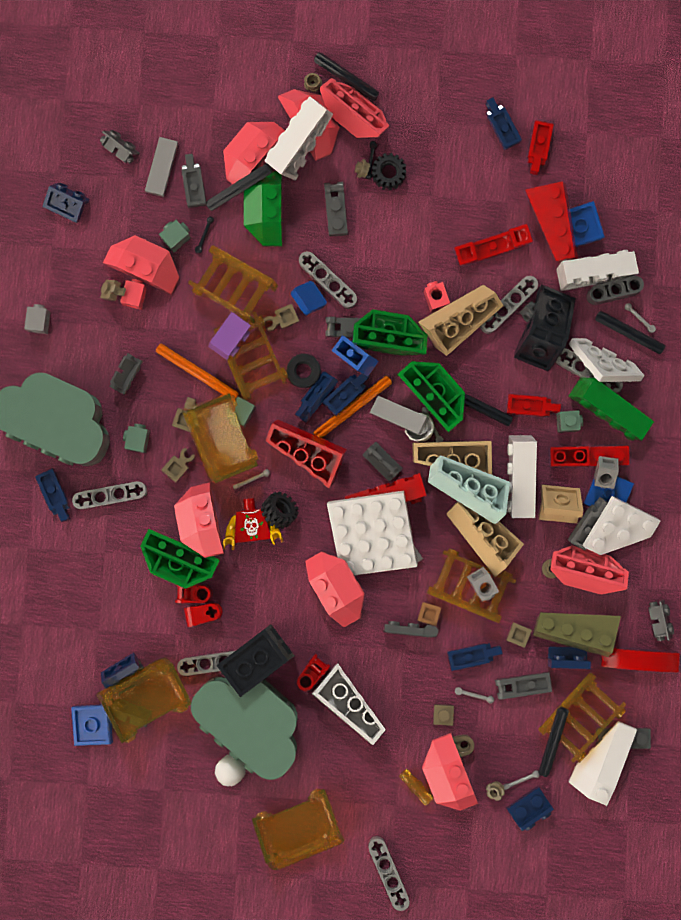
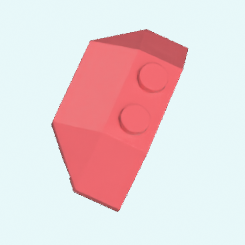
(292, 104)
(353, 110)
(250, 149)
(144, 262)
(198, 521)
(589, 570)
(336, 587)
(447, 775)

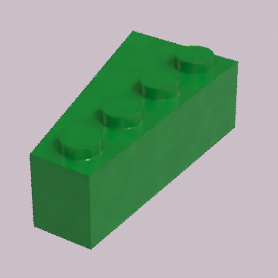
(611, 408)

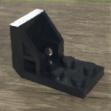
(547, 329)
(255, 660)

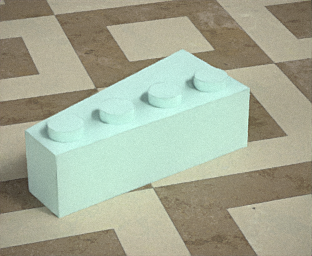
(471, 487)

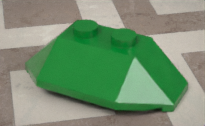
(264, 210)
(389, 334)
(436, 391)
(176, 561)

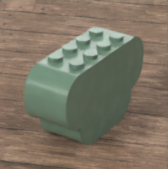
(55, 418)
(251, 726)

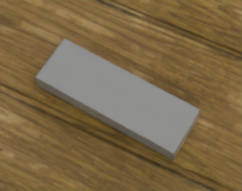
(161, 166)
(399, 415)

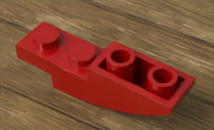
(587, 456)

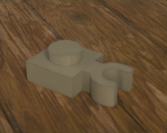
(284, 317)
(176, 467)

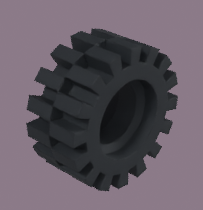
(389, 182)
(280, 501)

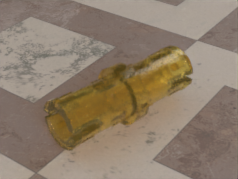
(416, 786)

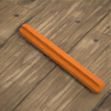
(195, 371)
(354, 406)

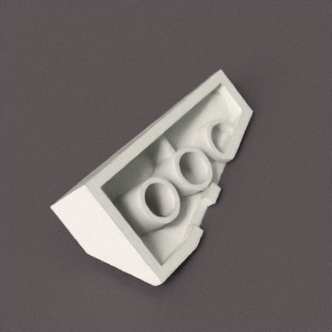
(601, 768)

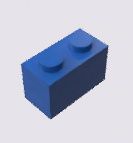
(355, 356)

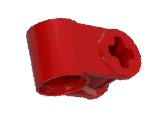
(191, 594)
(200, 614)
(313, 672)

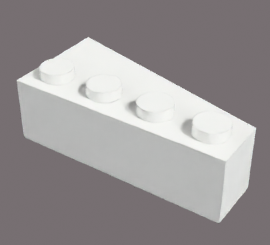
(299, 138)

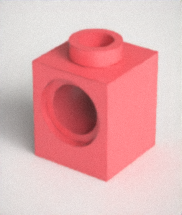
(134, 294)
(435, 305)

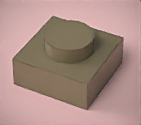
(518, 635)
(443, 714)

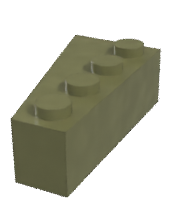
(579, 631)

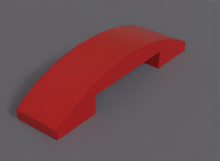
(494, 245)
(642, 660)

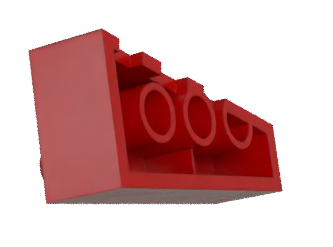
(554, 215)
(307, 450)
(412, 487)

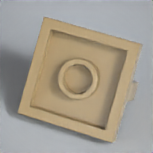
(560, 504)

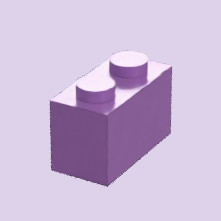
(229, 336)

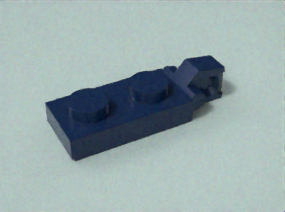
(502, 124)
(345, 393)
(316, 396)
(53, 494)
(472, 656)

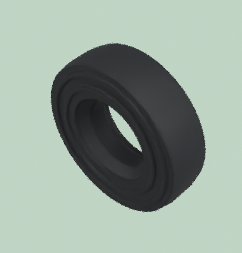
(303, 359)

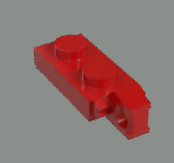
(539, 145)
(531, 405)

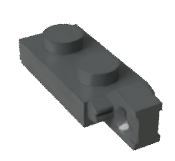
(193, 183)
(587, 523)

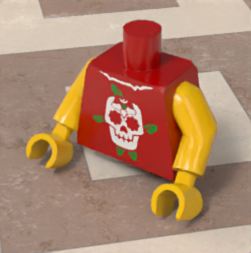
(249, 526)

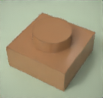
(429, 614)

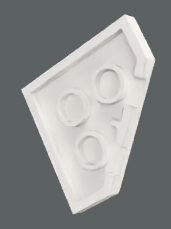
(604, 363)
(619, 527)

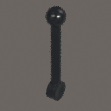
(372, 145)
(198, 249)

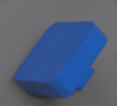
(308, 297)

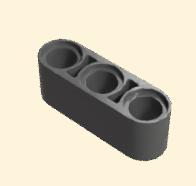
(623, 287)

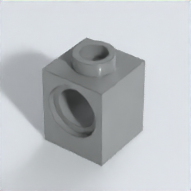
(37, 319)
(606, 472)
(477, 579)

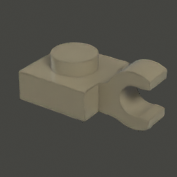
(111, 290)
(179, 420)

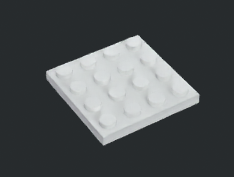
(373, 532)

